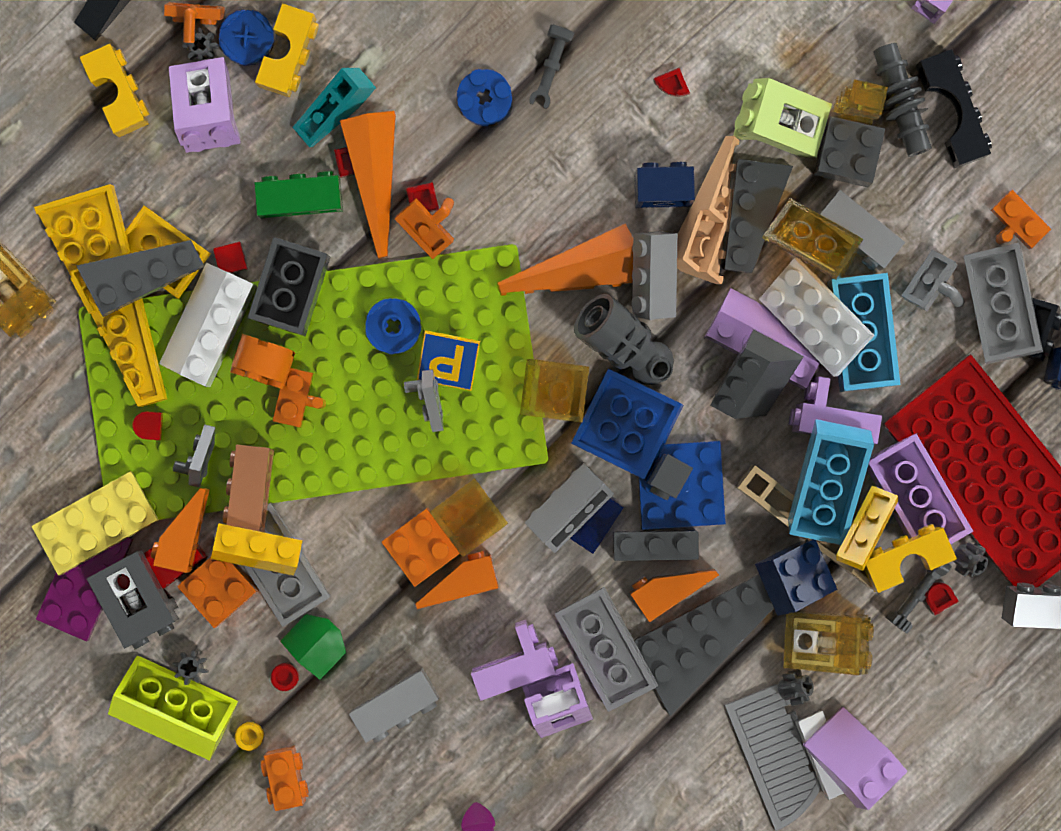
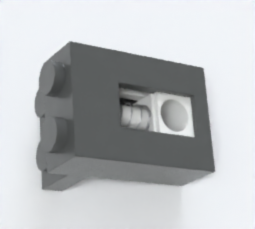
(155, 618)

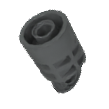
(623, 340)

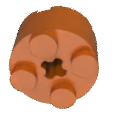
(262, 361)

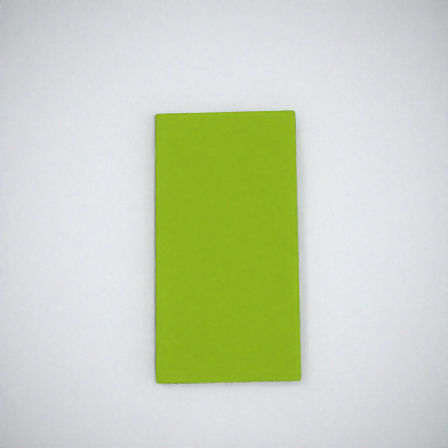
(370, 427)

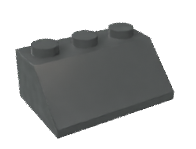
(756, 377)

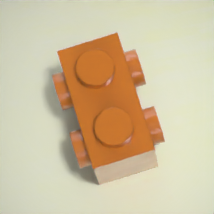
(284, 777)

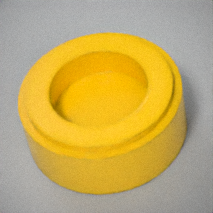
(249, 736)

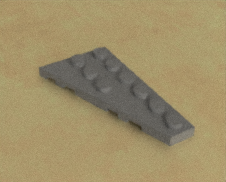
(697, 642)

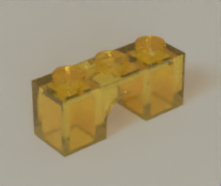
(860, 102)

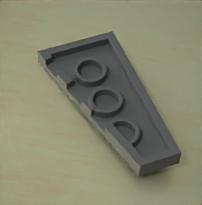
(754, 204)
(132, 276)

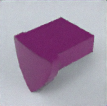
(477, 819)

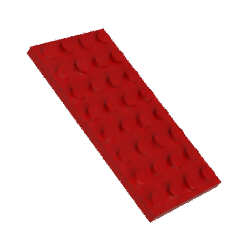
(992, 468)

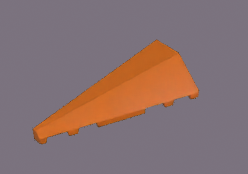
(371, 153)
(593, 263)

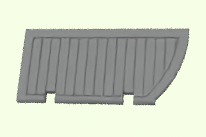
(774, 754)

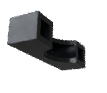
(943, 75)

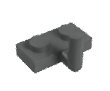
(197, 465)

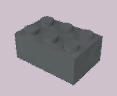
(289, 286)

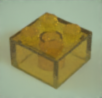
(554, 390)
(469, 517)

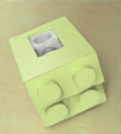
(763, 111)

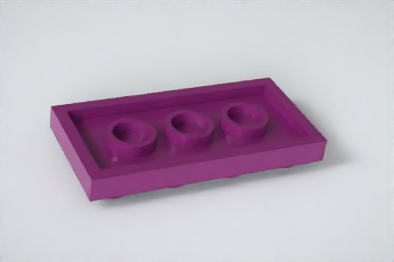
(70, 599)

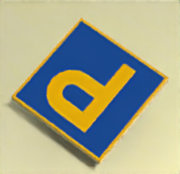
(450, 358)

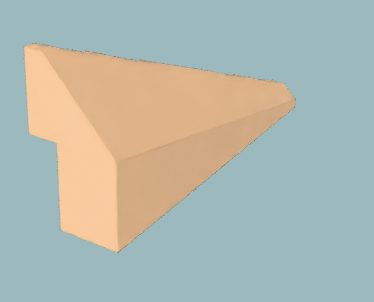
(708, 219)

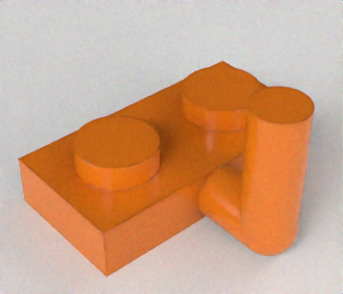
(188, 12)
(1019, 221)
(426, 227)
(295, 398)

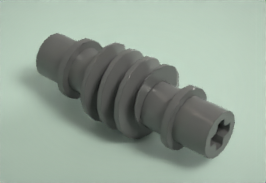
(902, 100)

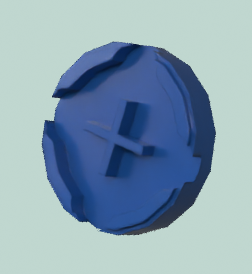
(246, 37)

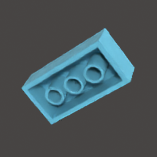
(871, 303)
(830, 482)

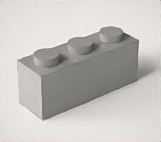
(878, 241)
(654, 275)
(569, 508)
(395, 706)

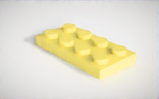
(95, 523)

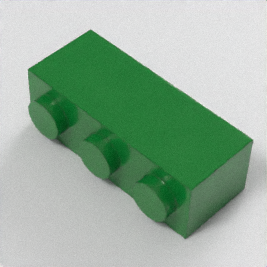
(298, 195)

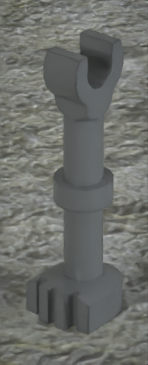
(552, 64)
(917, 594)

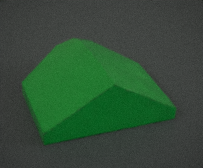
(315, 644)

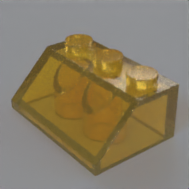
(814, 239)

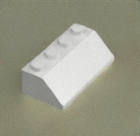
(208, 325)

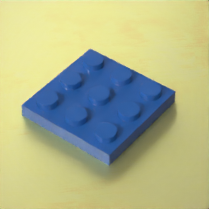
(627, 424)
(700, 497)

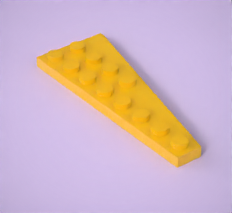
(90, 230)

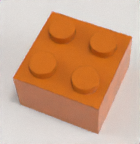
(420, 547)
(218, 590)

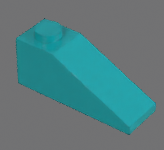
(335, 103)

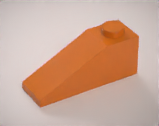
(179, 541)
(467, 579)
(666, 591)

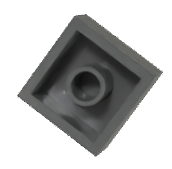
(849, 151)

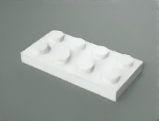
(816, 317)

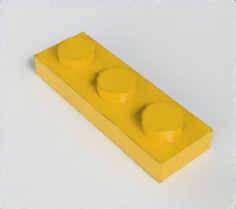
(867, 528)

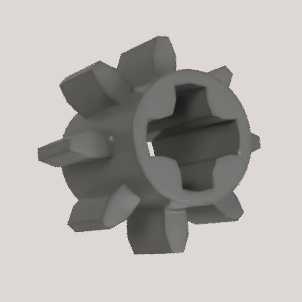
(195, 52)
(970, 559)
(185, 672)
(795, 687)

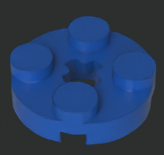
(483, 81)
(377, 324)

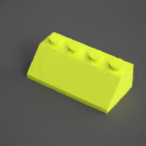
(168, 709)

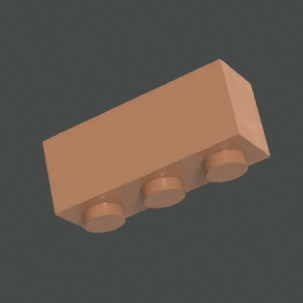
(249, 487)

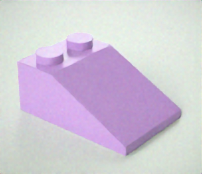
(854, 759)

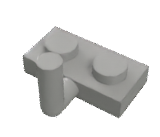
(931, 281)
(428, 391)

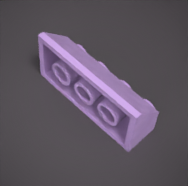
(736, 322)
(921, 491)

